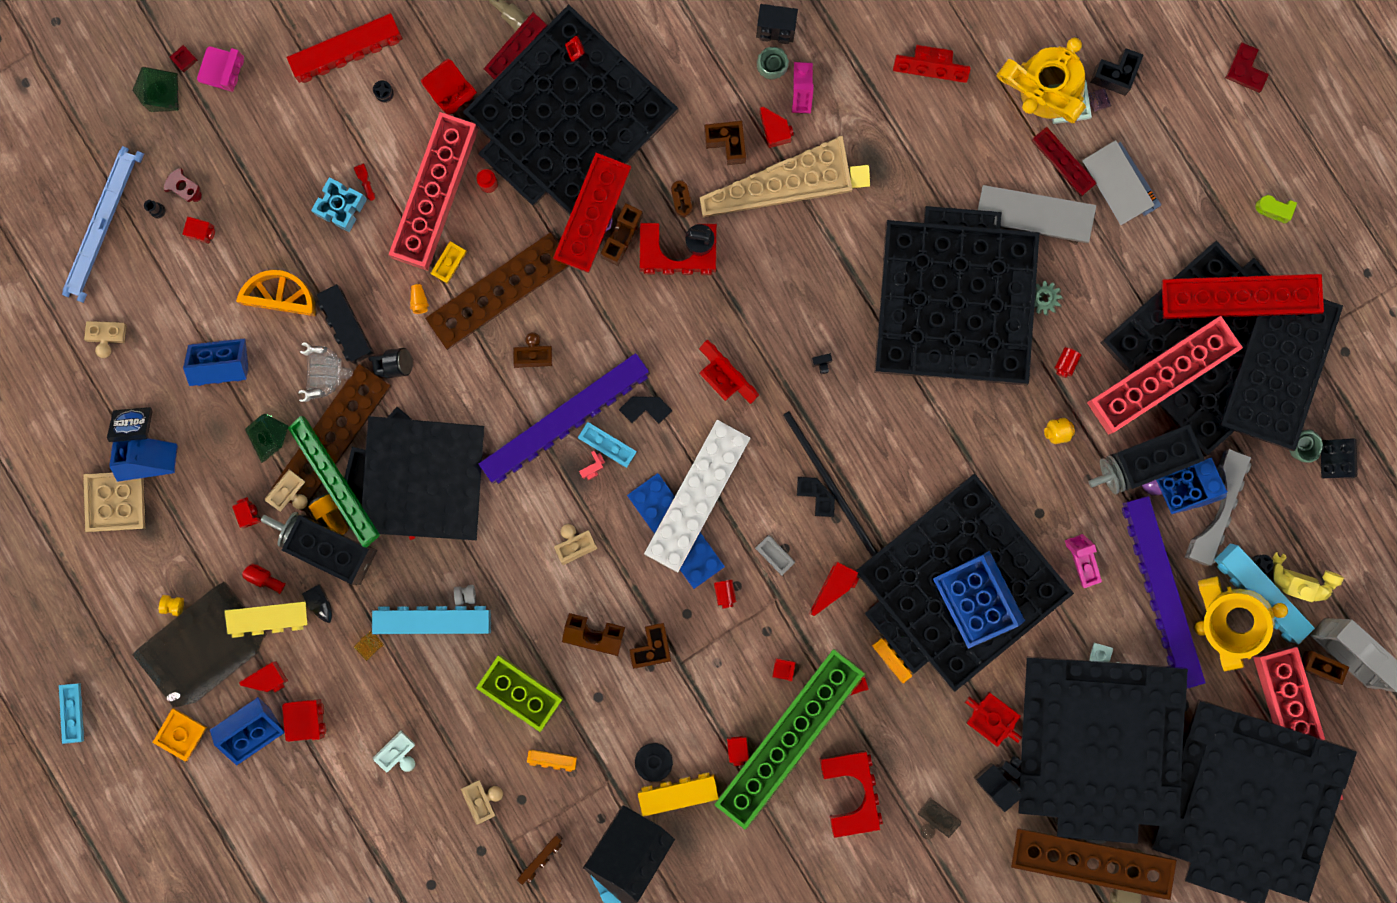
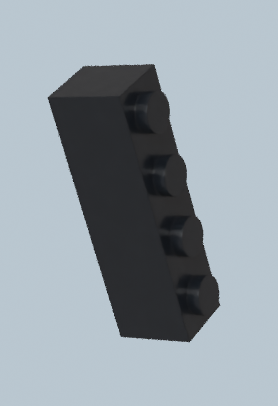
(345, 324)

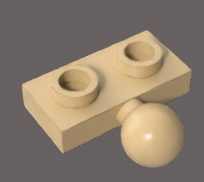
(104, 333)
(285, 491)
(575, 545)
(479, 801)

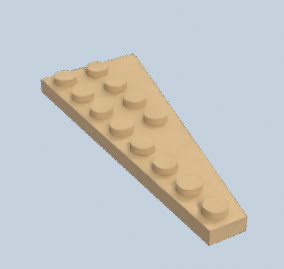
(806, 176)

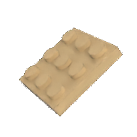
(112, 503)

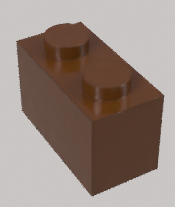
(1324, 667)

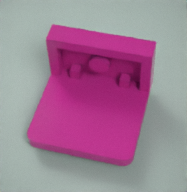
(220, 68)

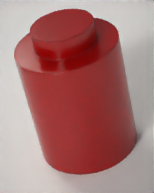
(487, 181)
(1067, 362)
(725, 593)

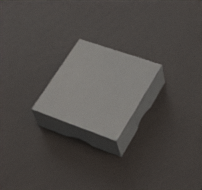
(1359, 651)

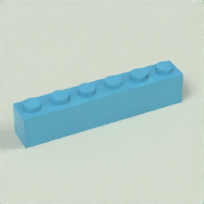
(1249, 576)
(431, 621)

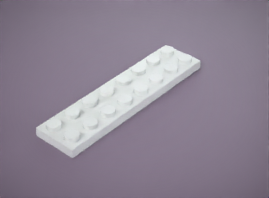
(697, 496)

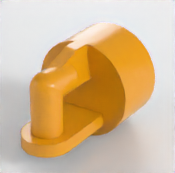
(326, 509)

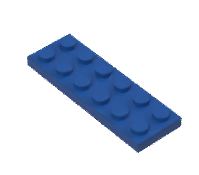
(652, 502)

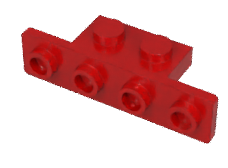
(932, 63)
(724, 376)

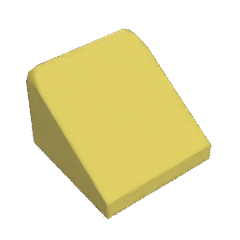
(859, 176)

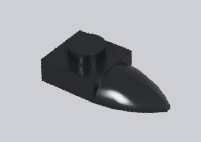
(318, 603)

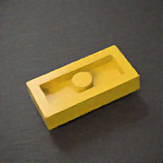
(448, 262)

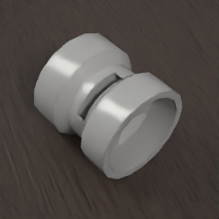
(464, 595)

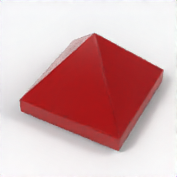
(574, 48)

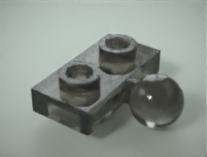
(938, 818)

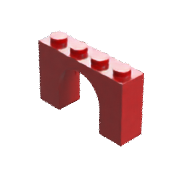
(653, 260)
(865, 817)

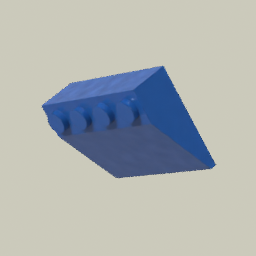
(979, 600)

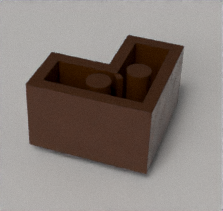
(729, 136)
(656, 651)

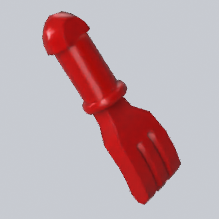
(362, 175)

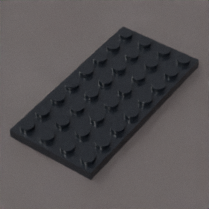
(1280, 375)

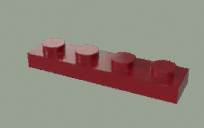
(515, 45)
(1063, 161)

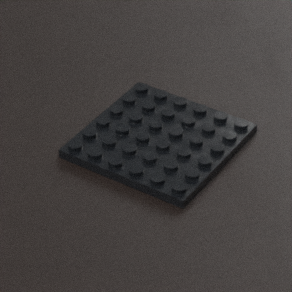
(423, 478)

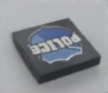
(129, 424)

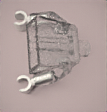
(323, 372)

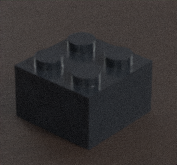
(776, 23)

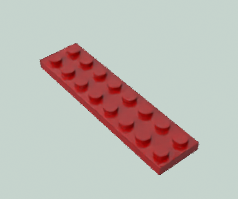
(1242, 296)

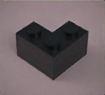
(1118, 76)
(997, 787)

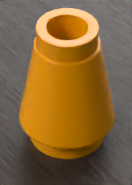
(418, 300)

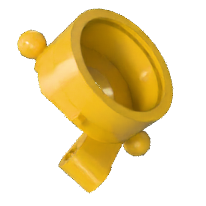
(1049, 102)
(1230, 644)

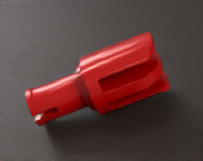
(261, 577)

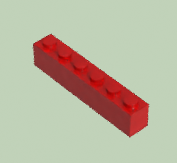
(344, 48)

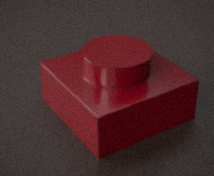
(183, 58)

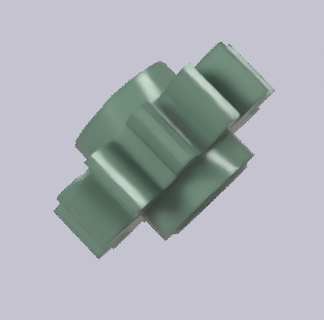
(1053, 299)

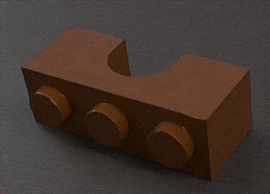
(622, 235)
(580, 634)

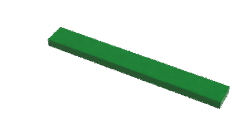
(333, 481)

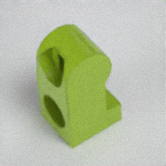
(1274, 209)

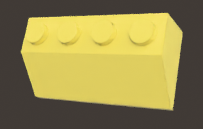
(266, 618)

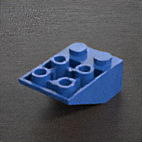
(142, 459)
(1192, 487)

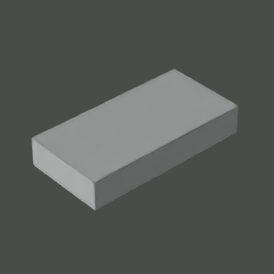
(775, 555)

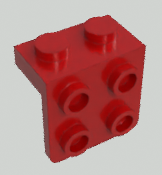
(448, 87)
(304, 720)

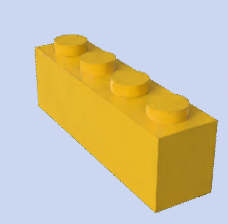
(677, 795)

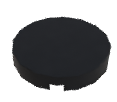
(653, 762)

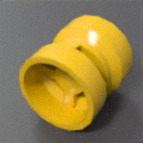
(171, 605)

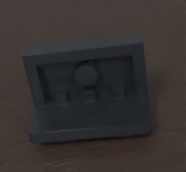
(1339, 458)

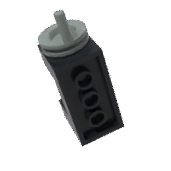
(1149, 460)
(323, 547)

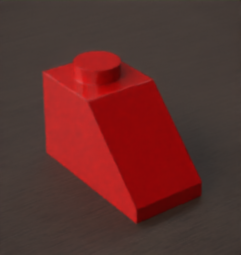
(775, 128)
(266, 679)

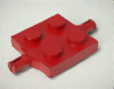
(993, 719)

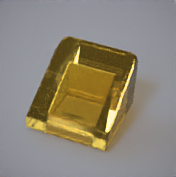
(368, 645)

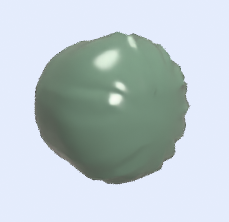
(772, 63)
(1308, 447)

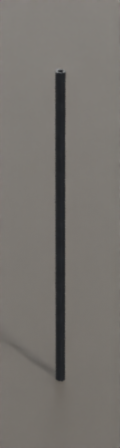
(830, 484)

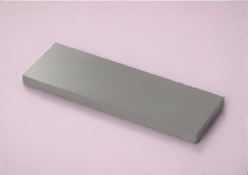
(1039, 213)

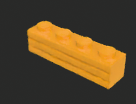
(894, 663)
(554, 760)

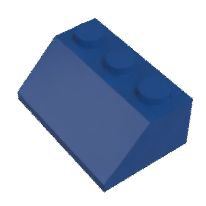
(216, 362)
(246, 731)

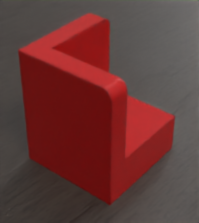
(783, 669)

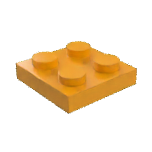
(179, 734)

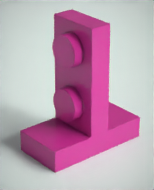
(802, 87)
(1084, 559)

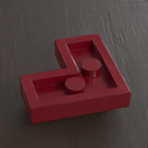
(1242, 70)

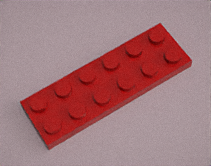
(592, 213)

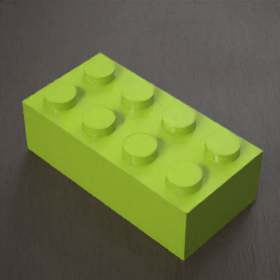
(519, 693)

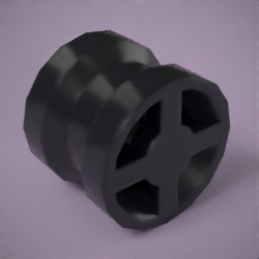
(380, 88)
(1266, 562)

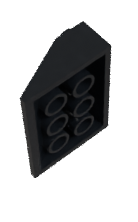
(628, 855)

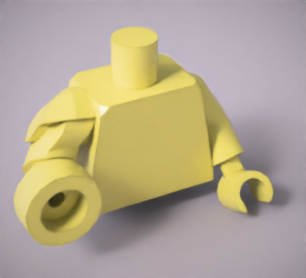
(1301, 585)

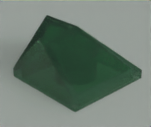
(157, 89)
(266, 436)

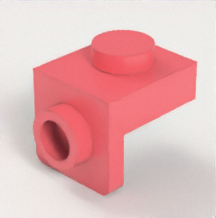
(591, 471)

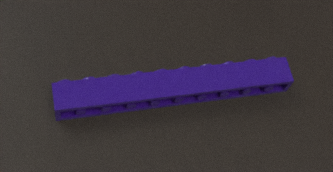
(564, 418)
(1162, 588)

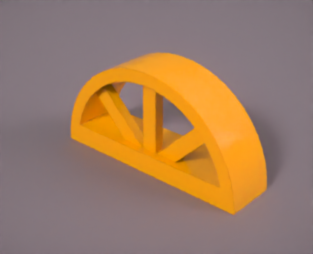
(268, 303)

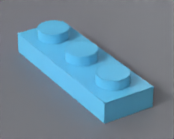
(607, 444)
(71, 713)

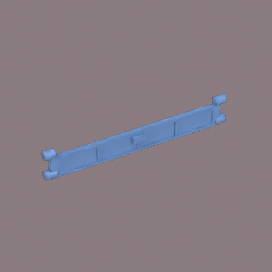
(99, 223)

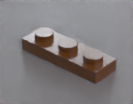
(540, 860)

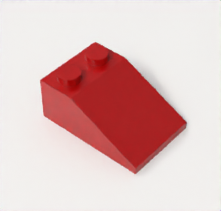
(836, 584)

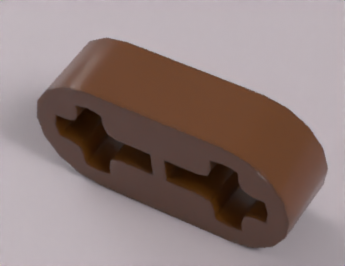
(686, 198)

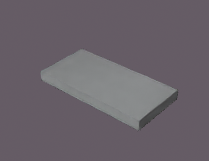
(1118, 182)

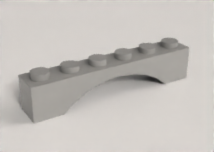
(1232, 471)

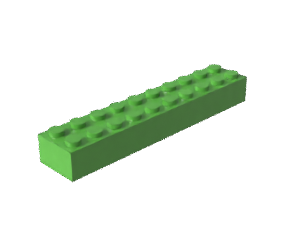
(790, 739)

